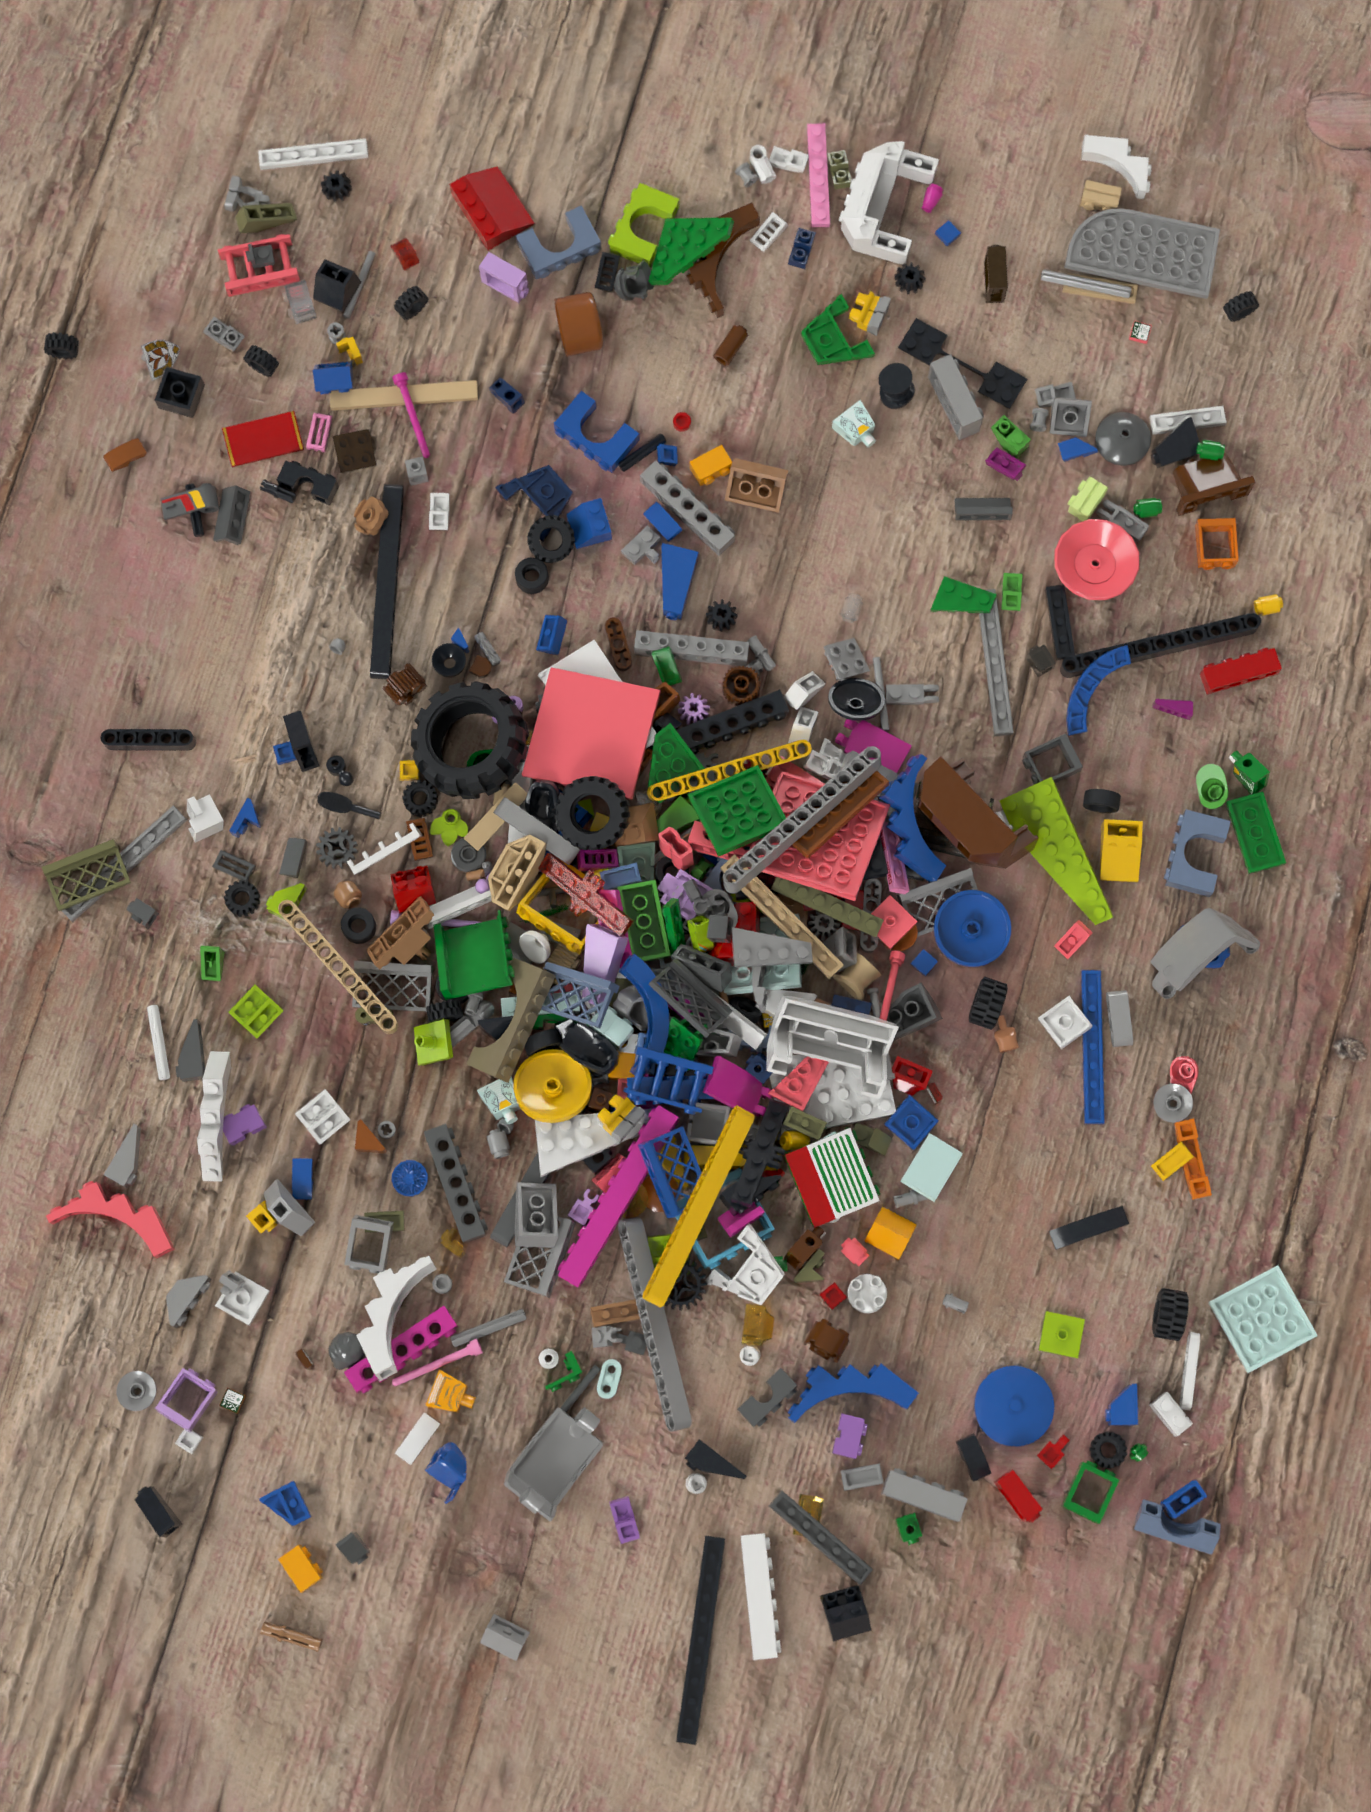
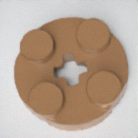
(372, 524)

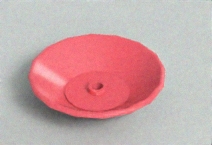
(1101, 543)

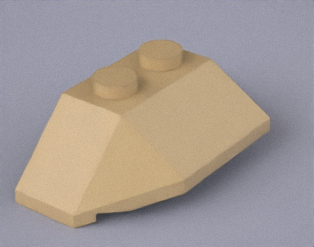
(516, 871)

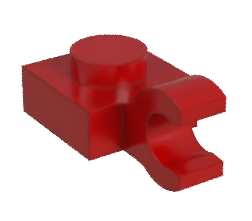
(1052, 1453)

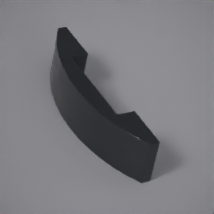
(1088, 1227)

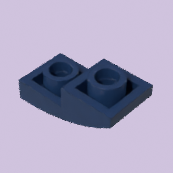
(801, 248)

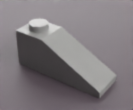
(125, 1162)

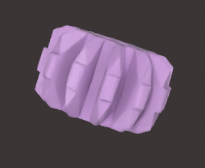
(686, 706)

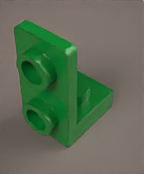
(571, 1363)

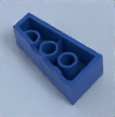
(666, 1087)

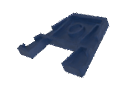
(543, 489)

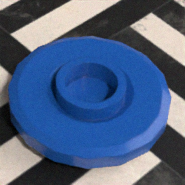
(409, 1178)

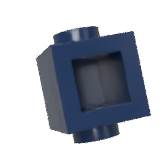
(754, 1069)

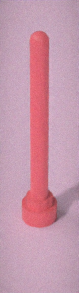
(896, 960)

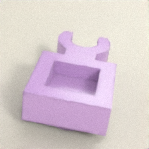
(582, 1209)

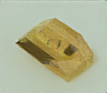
(757, 1325)

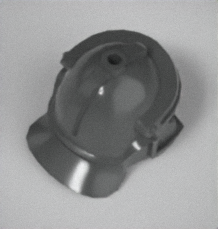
(633, 282)

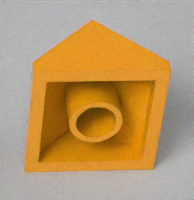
(890, 1233)

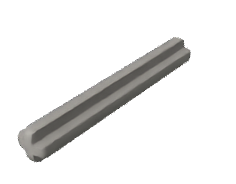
(488, 1327)

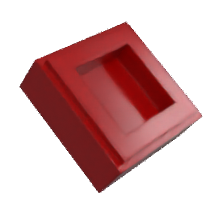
(833, 1296)

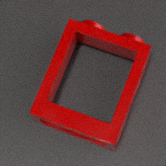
(1018, 1496)

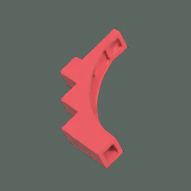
(145, 1222)

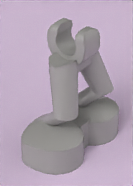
(236, 188)

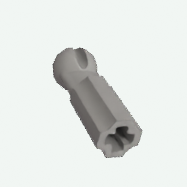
(468, 1023)

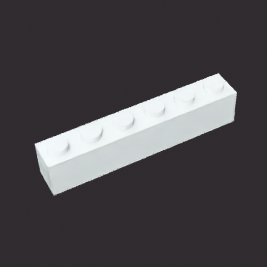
(759, 1596)

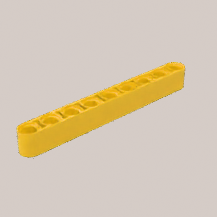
(719, 770)

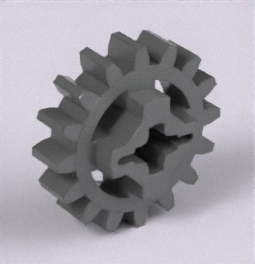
(333, 854)

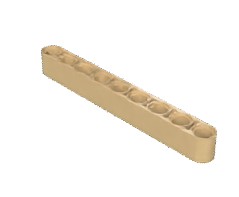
(333, 958)

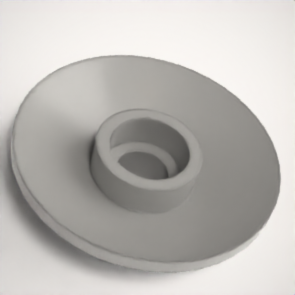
(1173, 1092)
(126, 1390)

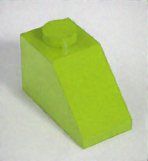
(293, 893)

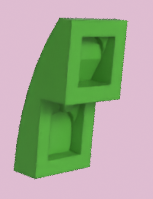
(1011, 591)

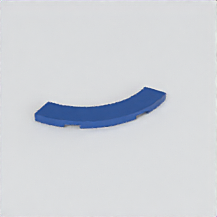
(1088, 683)

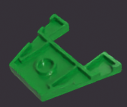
(827, 341)

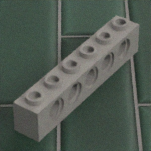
(718, 542)
(693, 648)

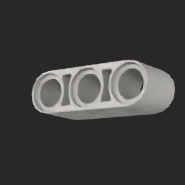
(1119, 1018)

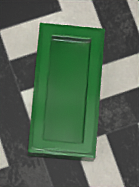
(666, 666)

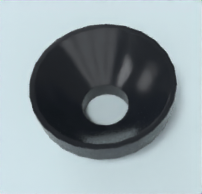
(445, 652)

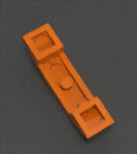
(1194, 1169)

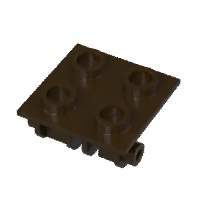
(354, 450)

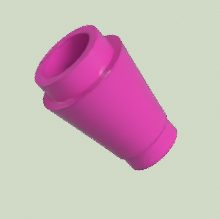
(932, 197)

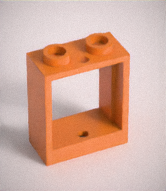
(1217, 525)

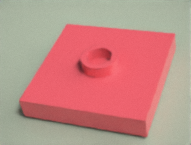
(896, 921)

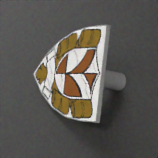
(158, 356)

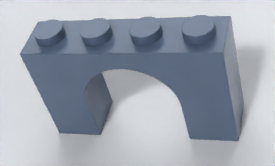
(545, 262)
(1180, 873)

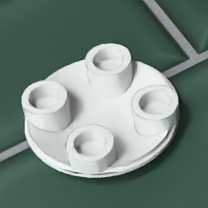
(867, 1293)

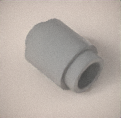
(498, 1143)

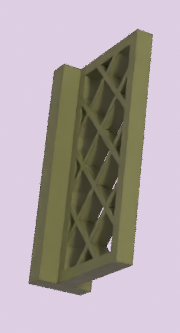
(80, 860)

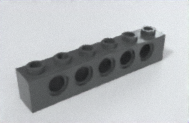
(434, 1138)

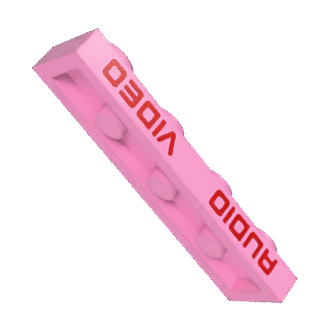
(896, 869)

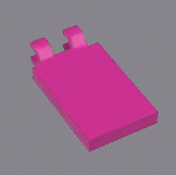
(865, 735)
(735, 1087)

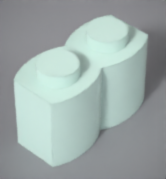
(614, 1028)

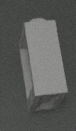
(369, 1224)

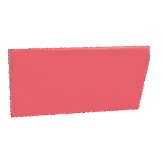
(603, 1177)

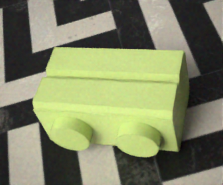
(1088, 498)

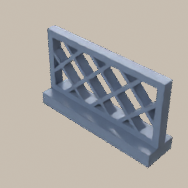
(585, 981)

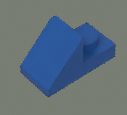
(246, 815)

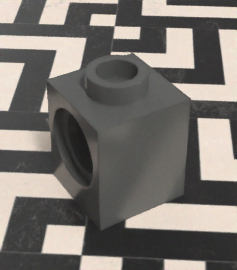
(720, 928)

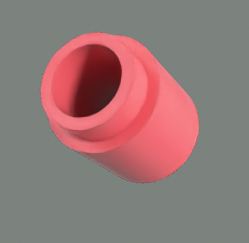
(854, 1251)

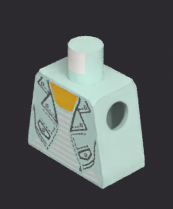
(855, 425)
(500, 1100)

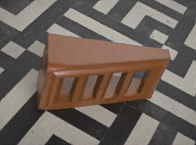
(424, 855)

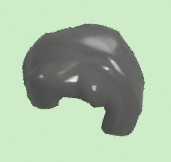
(345, 1350)

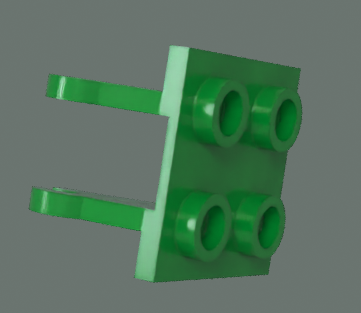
(682, 1041)

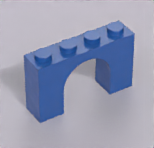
(607, 453)

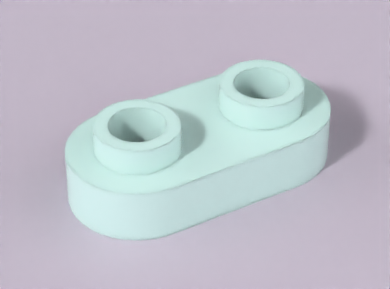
(610, 1379)

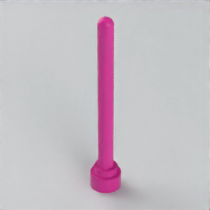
(401, 381)

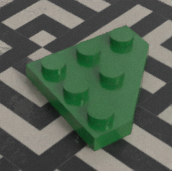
(670, 759)

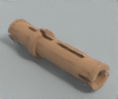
(291, 1636)

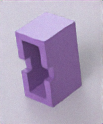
(242, 1123)
(850, 1436)

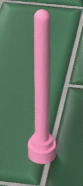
(473, 1348)

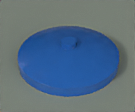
(972, 928)
(1014, 1406)

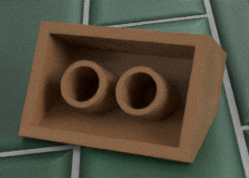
(756, 485)

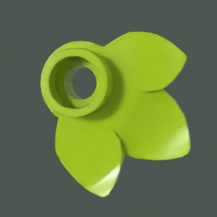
(449, 829)

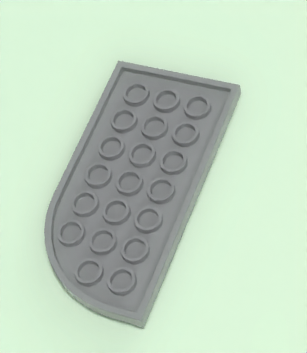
(1145, 251)

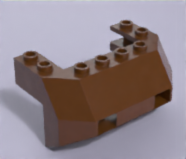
(968, 819)

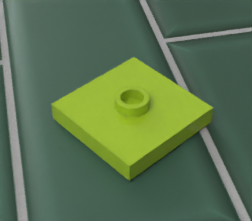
(1061, 1334)

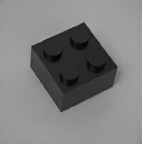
(179, 392)

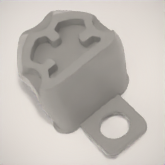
(631, 1006)

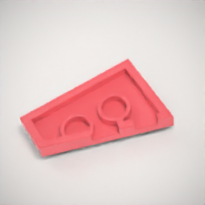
(800, 1083)

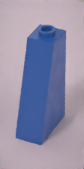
(677, 577)

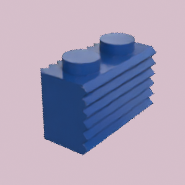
(1183, 1499)

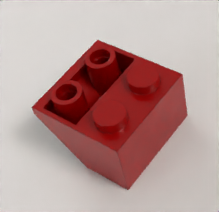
(411, 885)

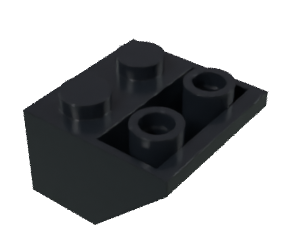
(335, 285)
(845, 1613)

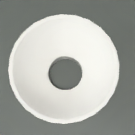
(535, 946)

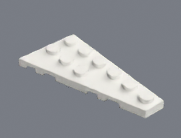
(575, 1140)

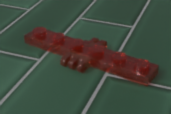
(586, 894)

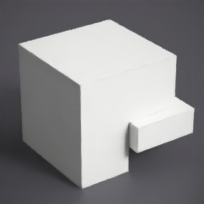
(204, 818)

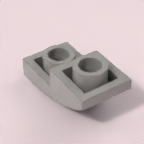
(223, 334)

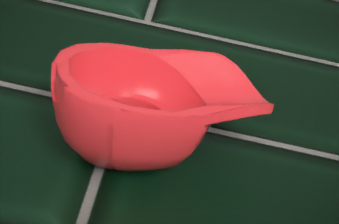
(1181, 1074)

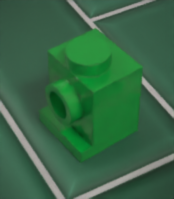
(902, 1524)

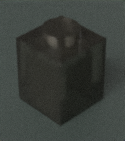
(1040, 660)

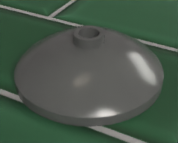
(1119, 448)

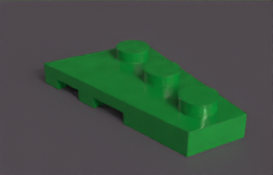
(962, 597)

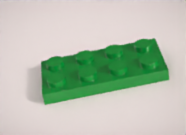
(1255, 832)

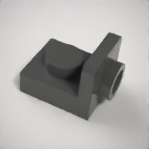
(260, 256)

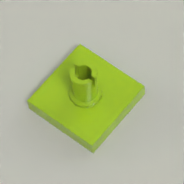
(433, 1042)

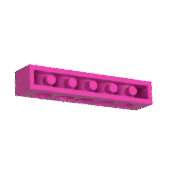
(441, 1316)

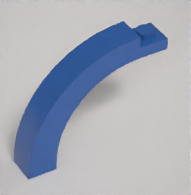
(656, 1006)

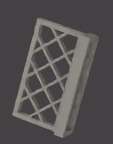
(932, 888)
(397, 969)
(555, 1258)

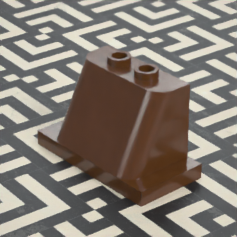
(1209, 480)

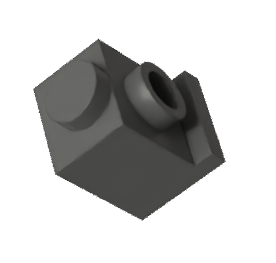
(142, 913)

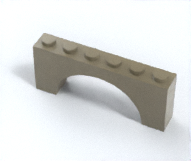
(502, 1056)

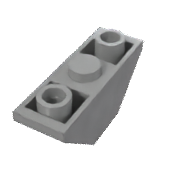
(287, 1209)
(185, 1297)

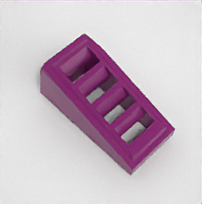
(1175, 707)
(590, 866)

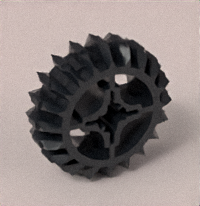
(688, 1287)

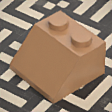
(641, 826)

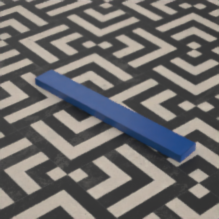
(1092, 1048)

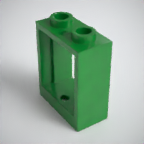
(1088, 1514)

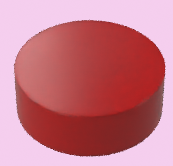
(682, 421)

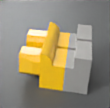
(872, 313)
(622, 1119)

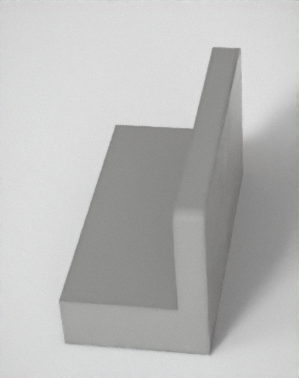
(504, 1637)

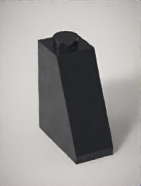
(1177, 445)
(301, 741)
(157, 1511)

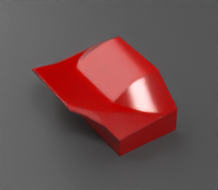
(910, 1076)

